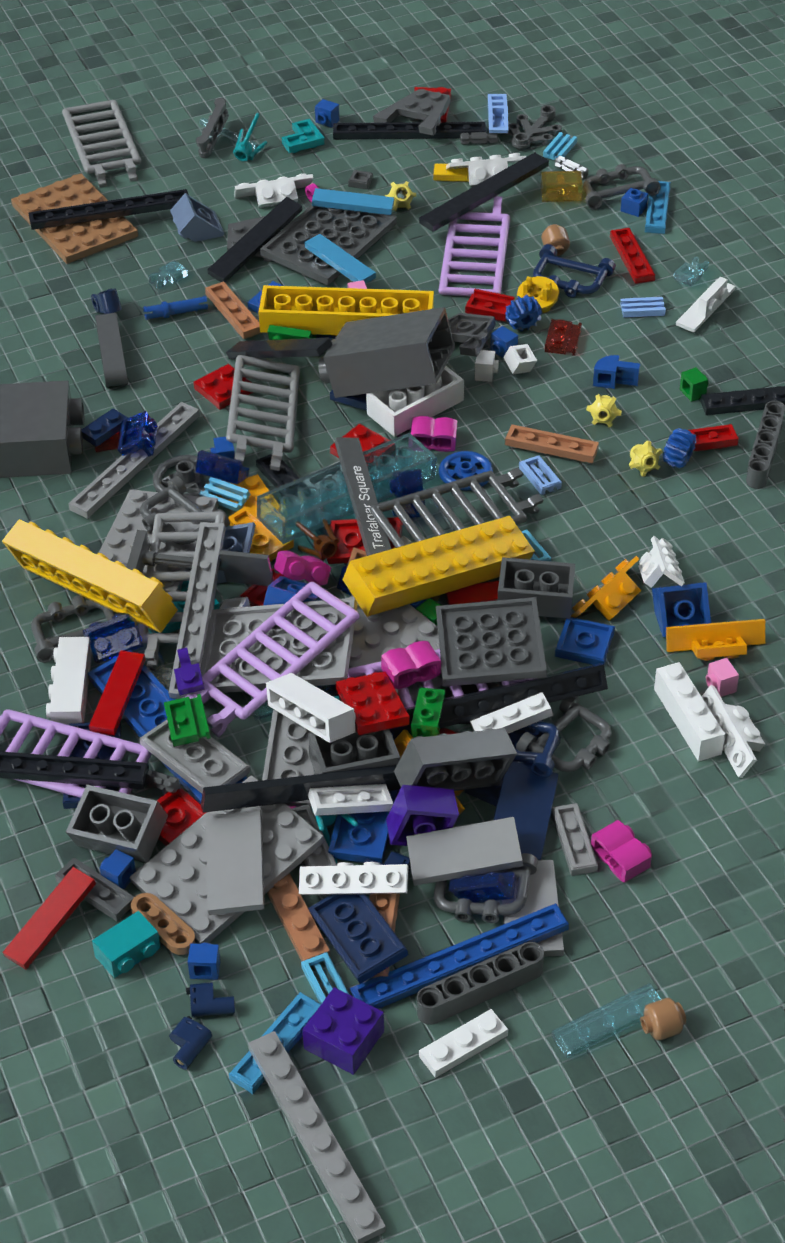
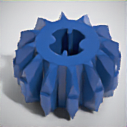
(523, 312)
(679, 448)

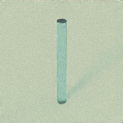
(229, 134)

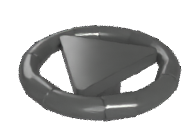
(185, 470)

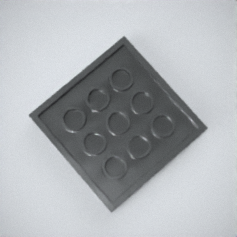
(490, 642)

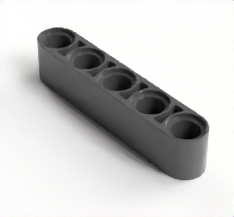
(111, 350)
(765, 444)
(472, 992)

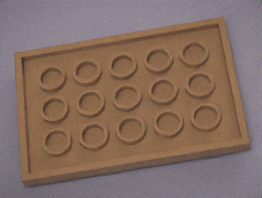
(76, 239)

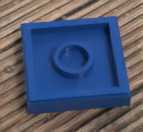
(584, 641)

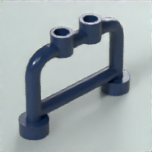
(548, 255)
(542, 762)

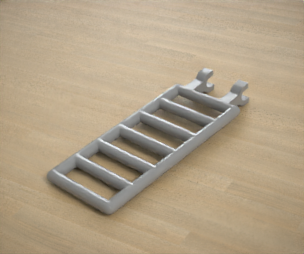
(99, 169)
(291, 407)
(154, 639)

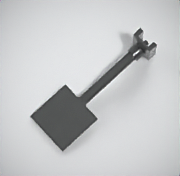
(237, 566)

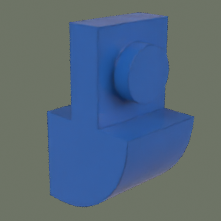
(611, 371)

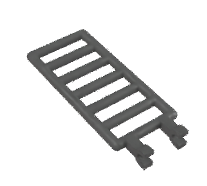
(498, 483)

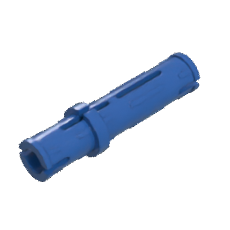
(166, 309)

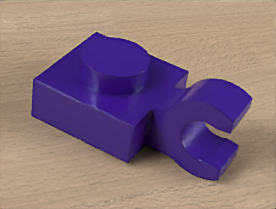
(189, 676)

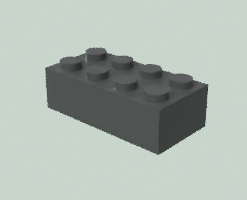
(457, 760)

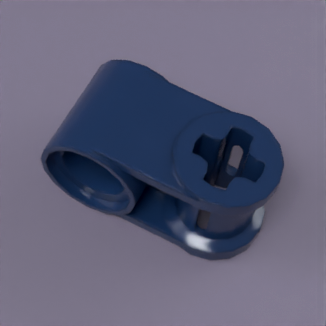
(106, 301)

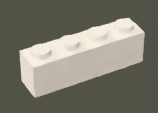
(69, 680)
(311, 707)
(689, 711)

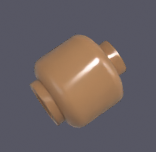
(557, 237)
(663, 1019)

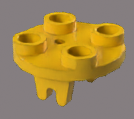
(545, 297)

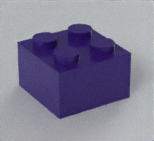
(420, 811)
(343, 1030)

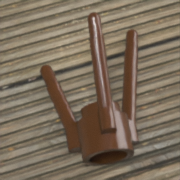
(324, 546)

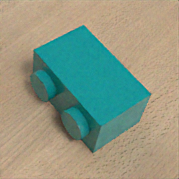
(126, 944)

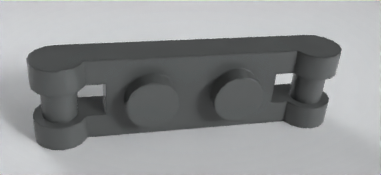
(213, 128)

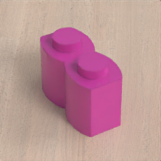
(435, 433)
(302, 567)
(411, 664)
(621, 850)

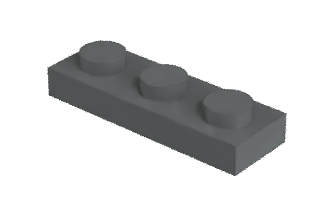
(104, 895)

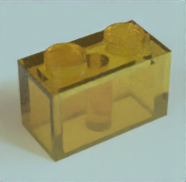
(561, 186)

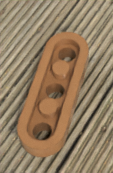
(161, 915)

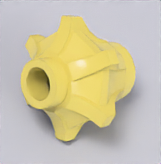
(405, 191)
(604, 410)
(644, 457)

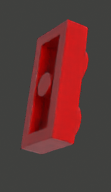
(715, 437)

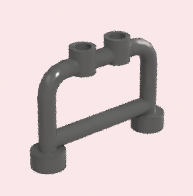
(594, 199)
(175, 489)
(45, 647)
(585, 756)
(490, 909)

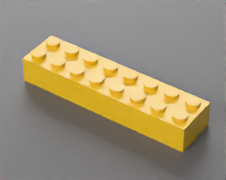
(328, 309)
(434, 565)
(90, 575)

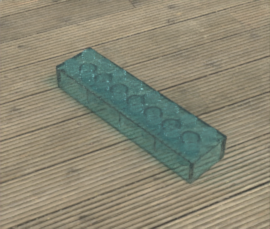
(326, 494)

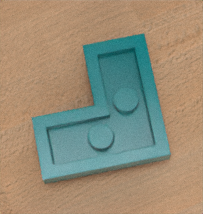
(305, 137)

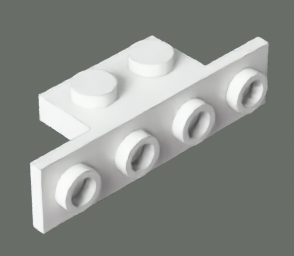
(480, 169)
(274, 191)
(705, 305)
(658, 562)
(739, 731)
(352, 879)

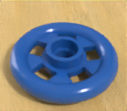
(465, 468)

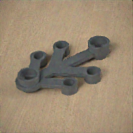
(524, 140)

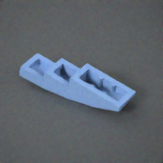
(497, 113)

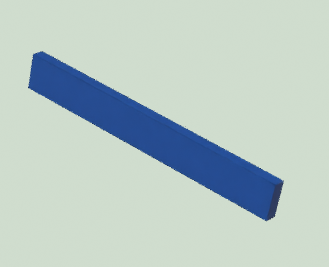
(442, 964)

